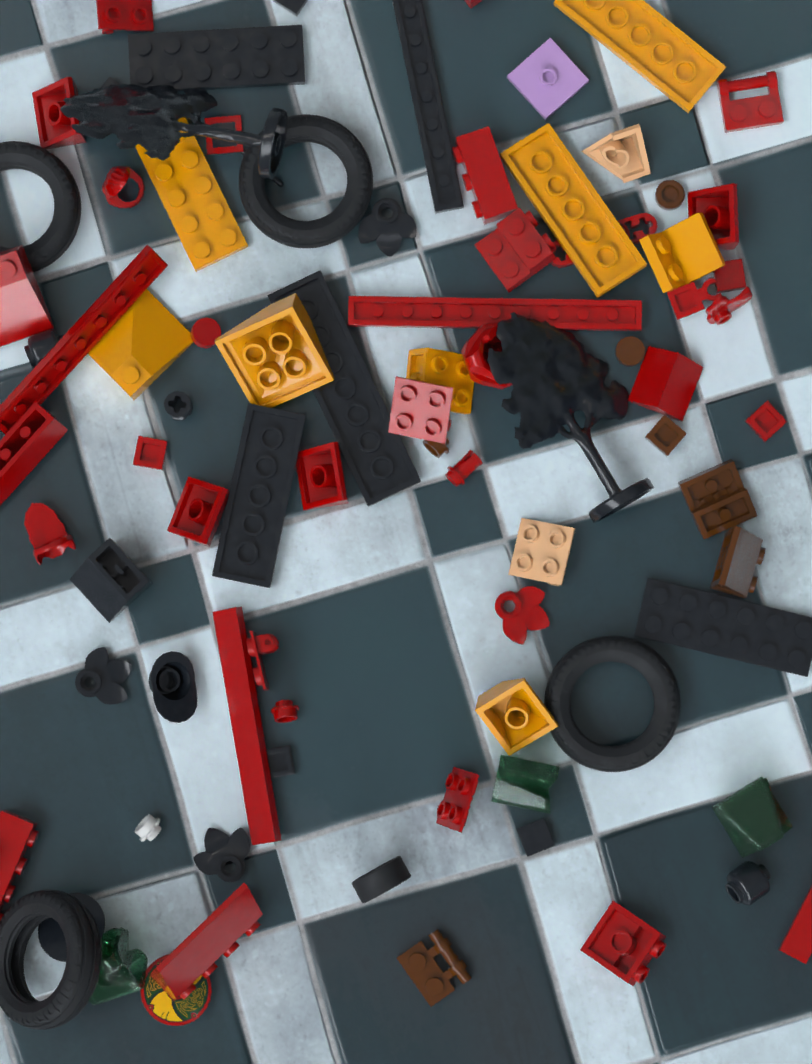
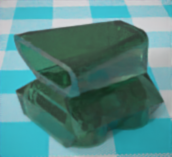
(524, 783)
(752, 817)
(121, 968)

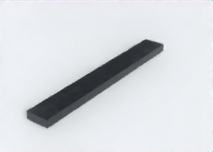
(428, 105)

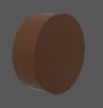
(669, 195)
(630, 351)

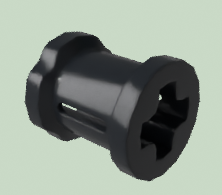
(173, 398)

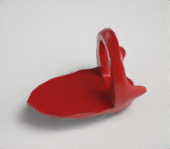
(116, 180)
(46, 532)

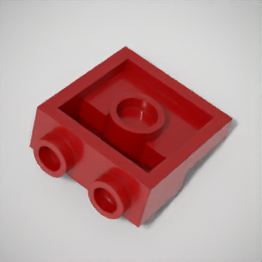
(516, 249)
(624, 944)

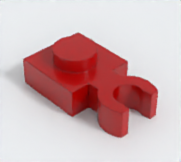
(688, 299)

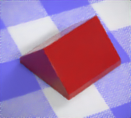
(52, 124)
(720, 212)
(665, 382)
(321, 477)
(199, 511)

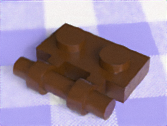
(425, 971)

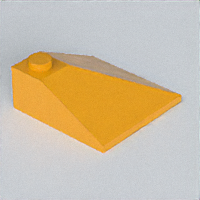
(141, 345)
(276, 354)

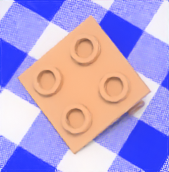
(541, 551)

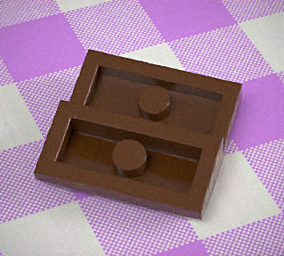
(717, 499)

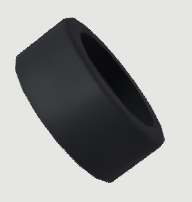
(381, 879)

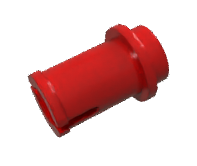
(463, 468)

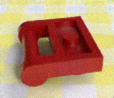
(751, 111)

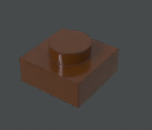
(665, 435)

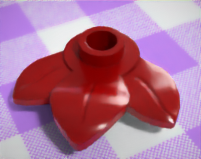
(722, 307)
(525, 616)

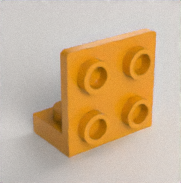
(682, 253)
(443, 369)

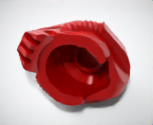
(476, 354)

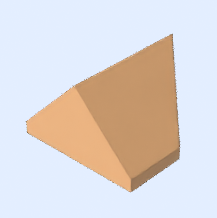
(622, 153)

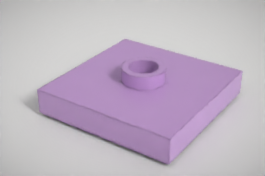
(547, 78)

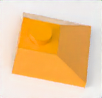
(514, 714)

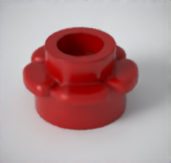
(285, 711)

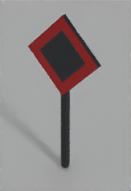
(217, 146)

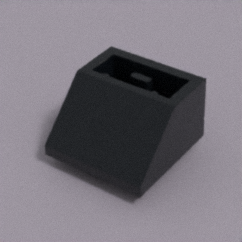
(110, 580)

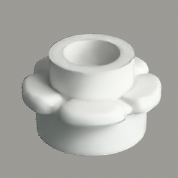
(148, 828)

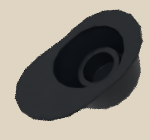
(174, 687)

